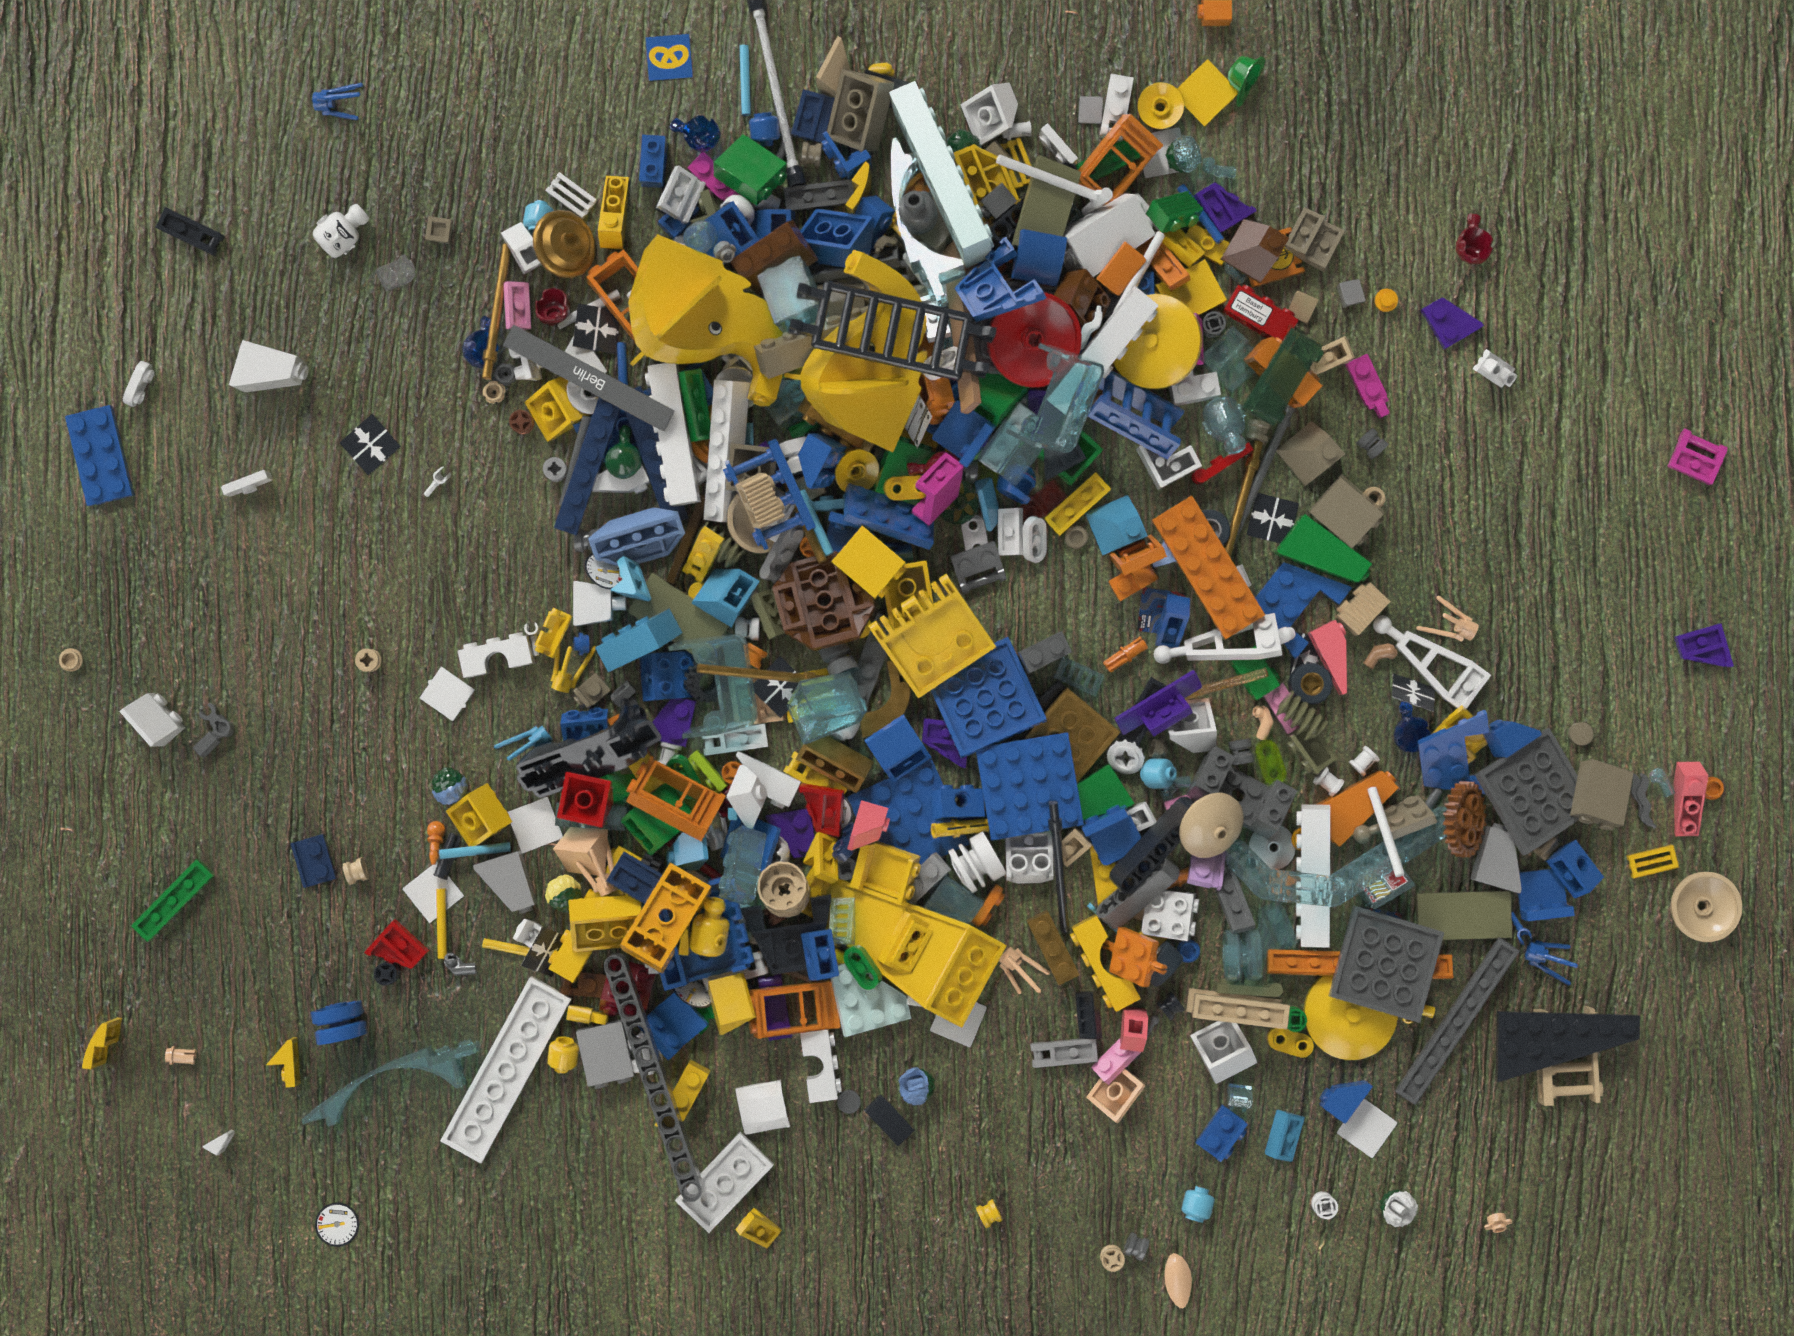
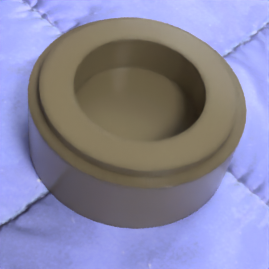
(1076, 537)
(1580, 733)

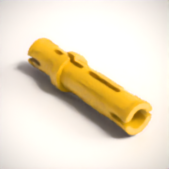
(941, 830)

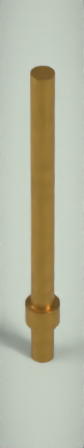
(490, 353)
(1252, 465)
(754, 673)

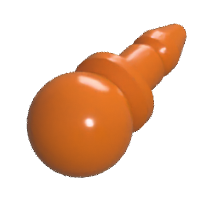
(435, 831)

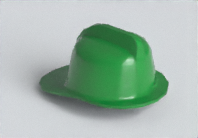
(1244, 75)

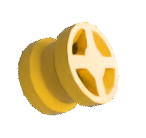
(989, 1213)

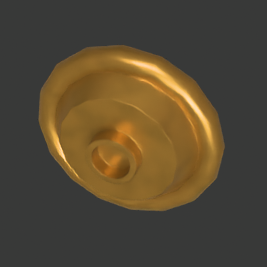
(564, 244)

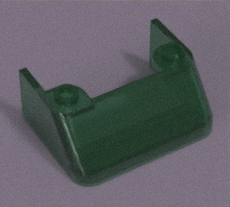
(1283, 376)

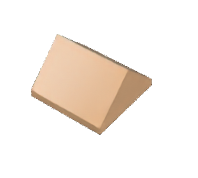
(576, 845)
(1118, 1095)

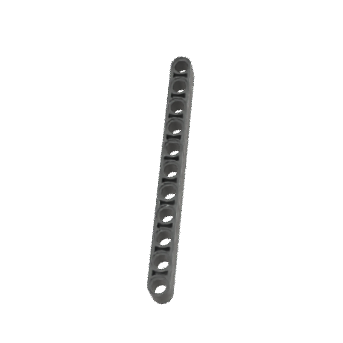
(653, 1088)

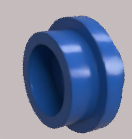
(581, 644)
(1189, 950)

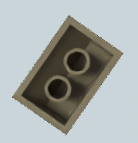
(860, 110)

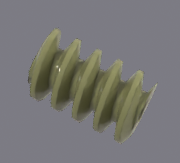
(727, 550)
(1300, 716)

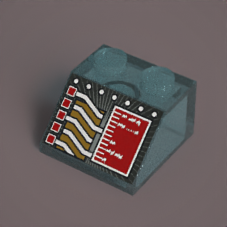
(1386, 889)

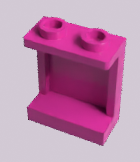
(940, 486)

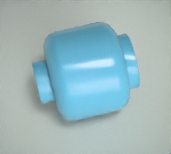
(534, 213)
(1158, 773)
(1198, 1204)

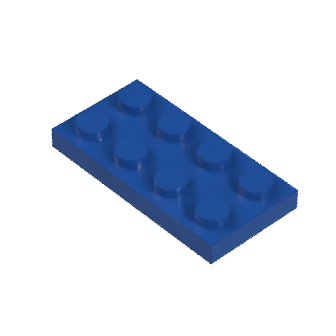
(99, 455)
(886, 516)

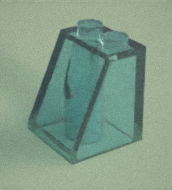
(780, 292)
(826, 706)

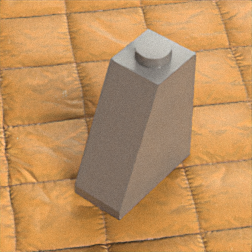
(1497, 860)
(509, 881)

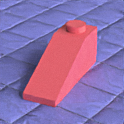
(1331, 649)

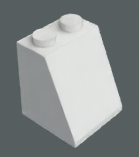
(266, 368)

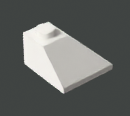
(991, 111)
(1197, 730)
(747, 796)

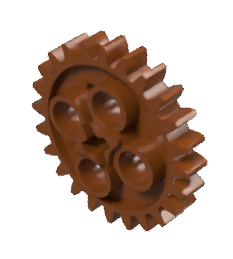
(1464, 819)

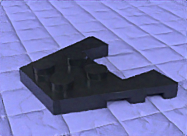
(783, 945)

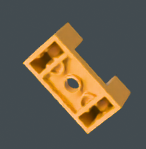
(655, 940)

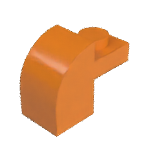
(1129, 584)

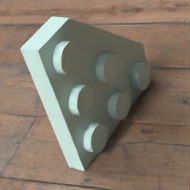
(866, 1009)

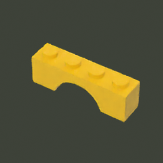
(1090, 937)

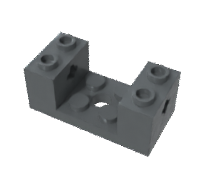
(1261, 805)

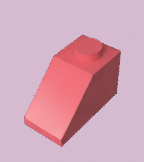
(868, 825)

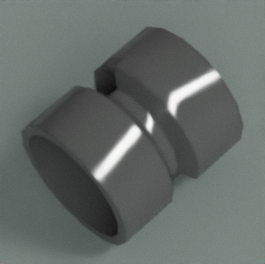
(839, 659)

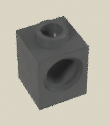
(996, 202)

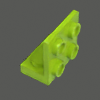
(706, 773)

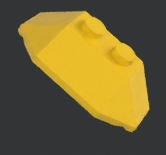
(983, 174)

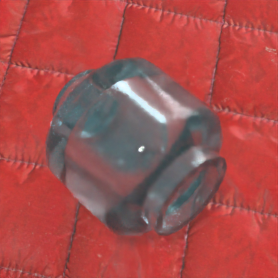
(701, 236)

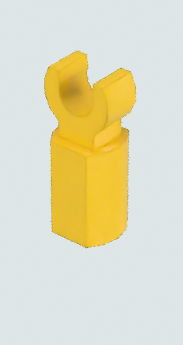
(585, 1015)

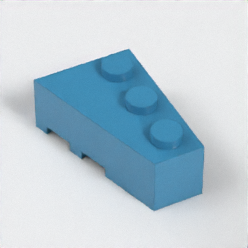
(638, 640)

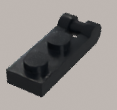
(189, 231)

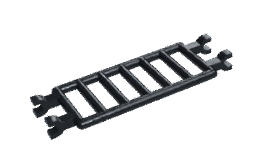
(968, 329)

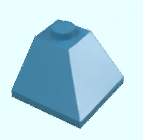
(1116, 525)
(688, 853)

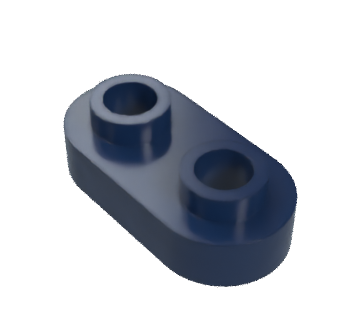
(840, 849)

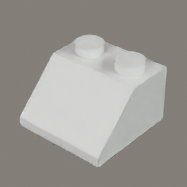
(153, 719)
(1223, 1049)

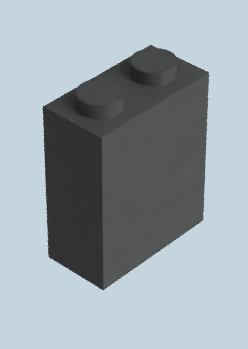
(1044, 652)

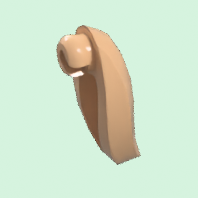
(1178, 1280)

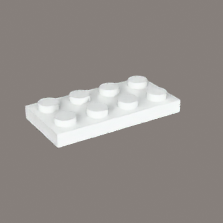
(726, 1181)

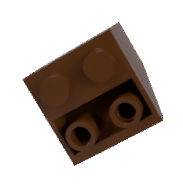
(1082, 295)

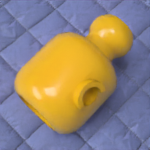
(710, 929)

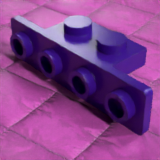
(1162, 707)

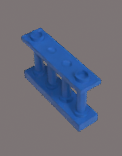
(1131, 425)
(792, 497)

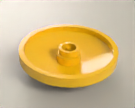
(1165, 348)
(1345, 1027)

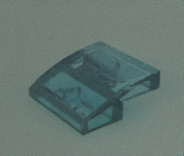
(1227, 359)
(1008, 454)

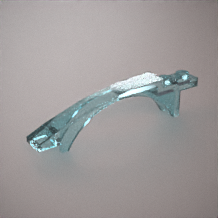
(931, 266)
(444, 1063)

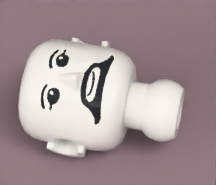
(339, 232)

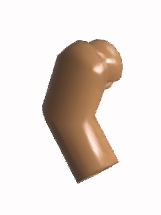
(1379, 652)

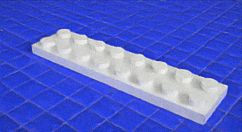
(506, 1069)

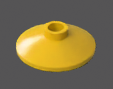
(1162, 94)
(866, 471)

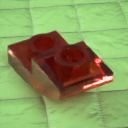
(1044, 501)

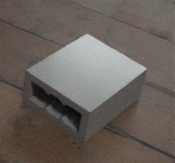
(605, 1054)

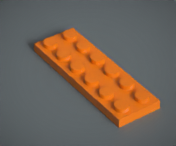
(1208, 567)

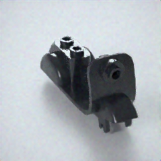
(594, 756)

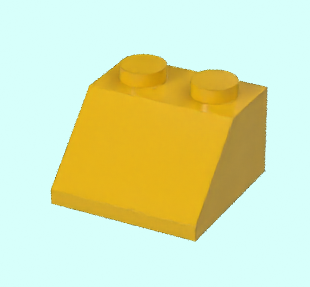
(553, 409)
(479, 815)

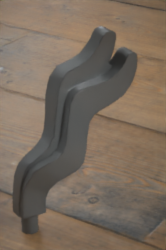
(1638, 791)

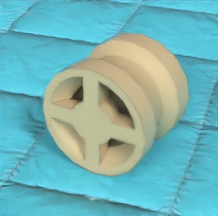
(373, 660)
(355, 871)
(1112, 1262)

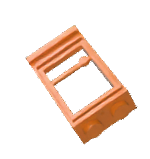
(1135, 135)
(599, 274)
(935, 393)
(702, 814)
(825, 1004)

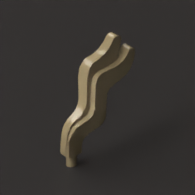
(893, 240)

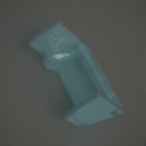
(1065, 402)
(734, 694)

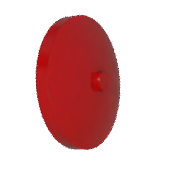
(1020, 333)

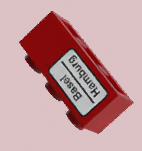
(1258, 313)

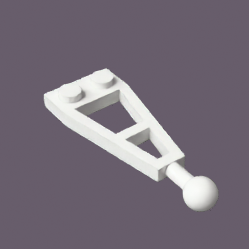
(1266, 640)
(1466, 685)

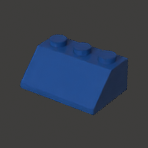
(837, 234)

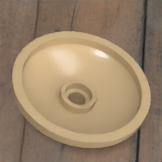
(742, 528)
(1211, 825)
(1720, 911)

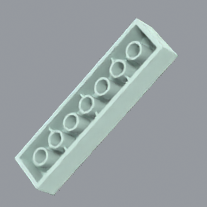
(942, 174)

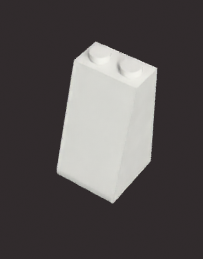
(1102, 232)

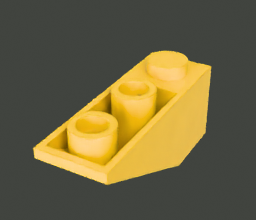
(613, 212)

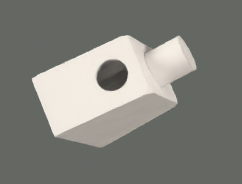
(594, 604)

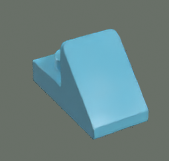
(633, 582)

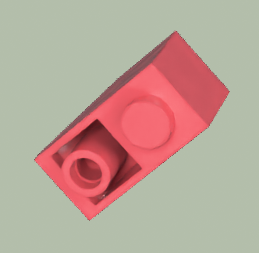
(1134, 1029)

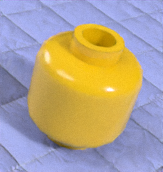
(563, 1054)

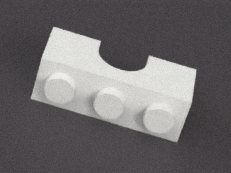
(475, 658)
(823, 1085)

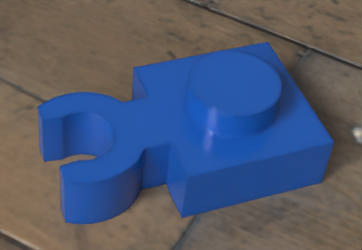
(674, 227)

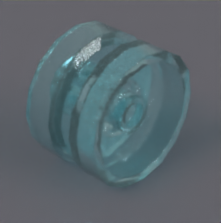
(1242, 955)

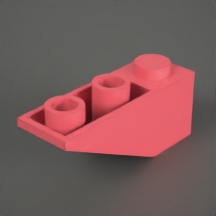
(1689, 797)

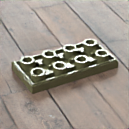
(1046, 205)
(691, 619)
(1466, 914)

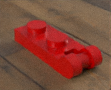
(1218, 464)

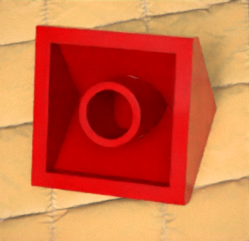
(585, 799)

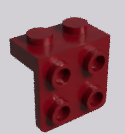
(643, 982)

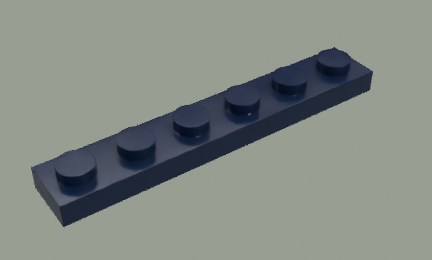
(646, 442)
(587, 467)

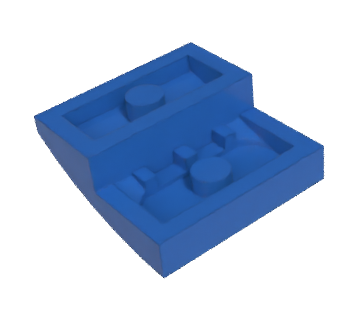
(1039, 257)

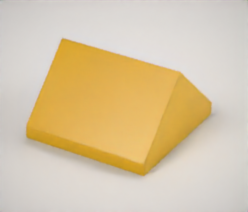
(730, 1002)

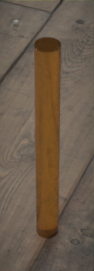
(1230, 682)

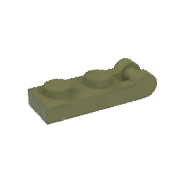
(1249, 987)

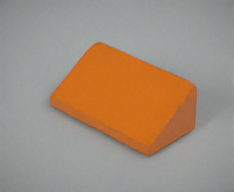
(1121, 269)

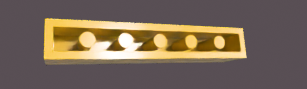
(570, 963)

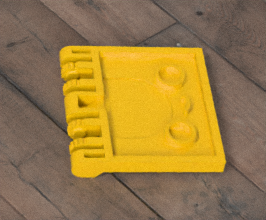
(934, 640)

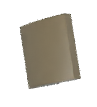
(1314, 239)

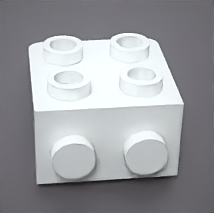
(1171, 915)

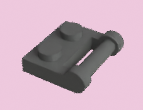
(976, 561)

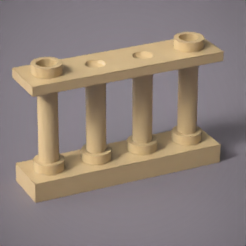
(1237, 1008)
(1548, 1091)

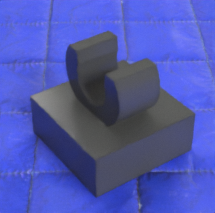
(625, 690)

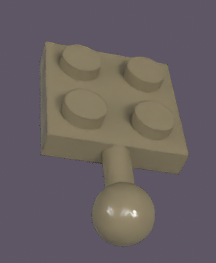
(1402, 819)

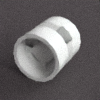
(790, 451)

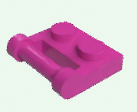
(1694, 463)

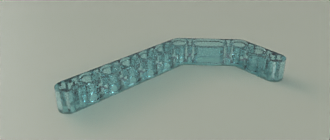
(1346, 882)

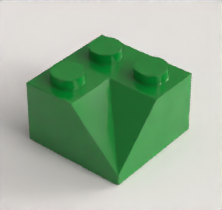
(1090, 450)

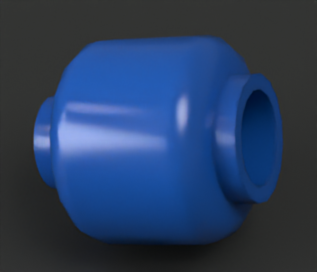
(764, 128)

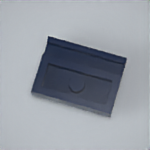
(812, 116)
(314, 860)
(633, 878)

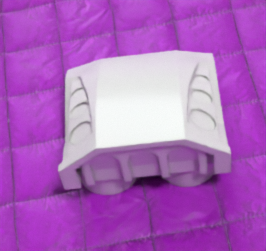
(1029, 858)
(762, 1107)

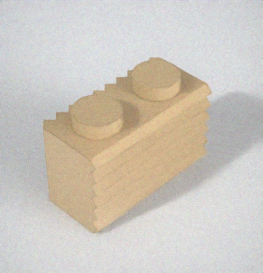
(760, 500)
(1361, 608)

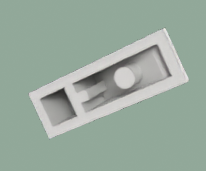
(608, 483)
(779, 785)

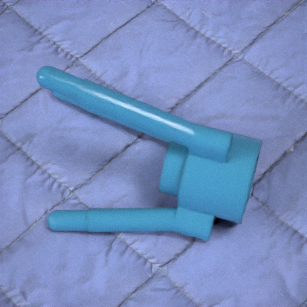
(538, 737)

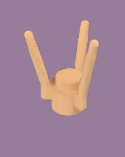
(1464, 626)
(601, 886)
(1011, 961)

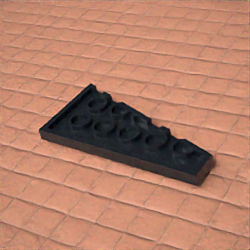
(1549, 1038)

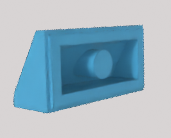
(987, 502)
(1284, 1135)

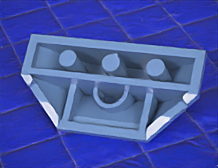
(638, 536)

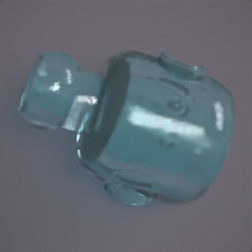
(1225, 423)

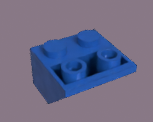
(769, 220)
(732, 228)
(819, 459)
(897, 748)

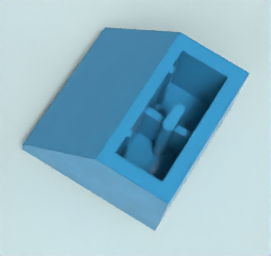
(726, 594)

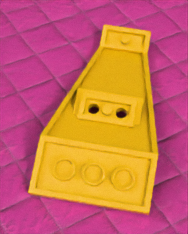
(942, 964)

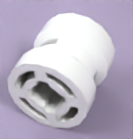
(741, 628)
(1322, 1201)

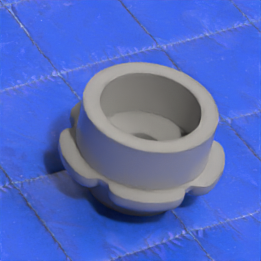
(724, 251)

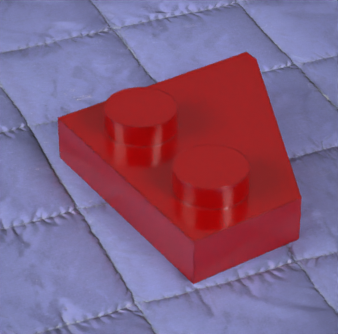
(824, 807)
(398, 946)

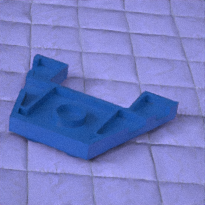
(987, 292)
(1290, 592)
(1445, 755)

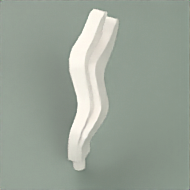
(1090, 327)

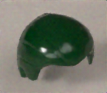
(623, 458)

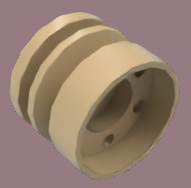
(783, 876)

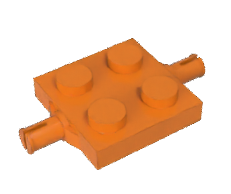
(1134, 957)

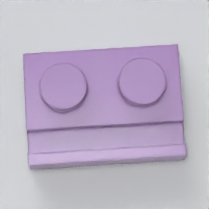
(1207, 871)

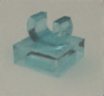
(1239, 1096)

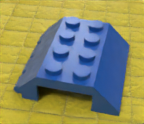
(694, 967)

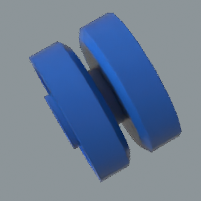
(339, 1022)

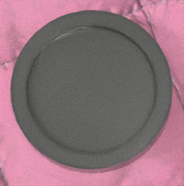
(848, 1101)

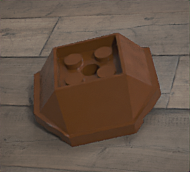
(818, 626)

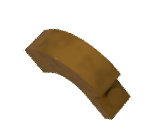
(892, 709)

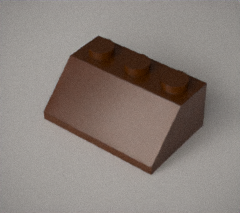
(771, 252)

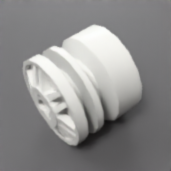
(977, 862)

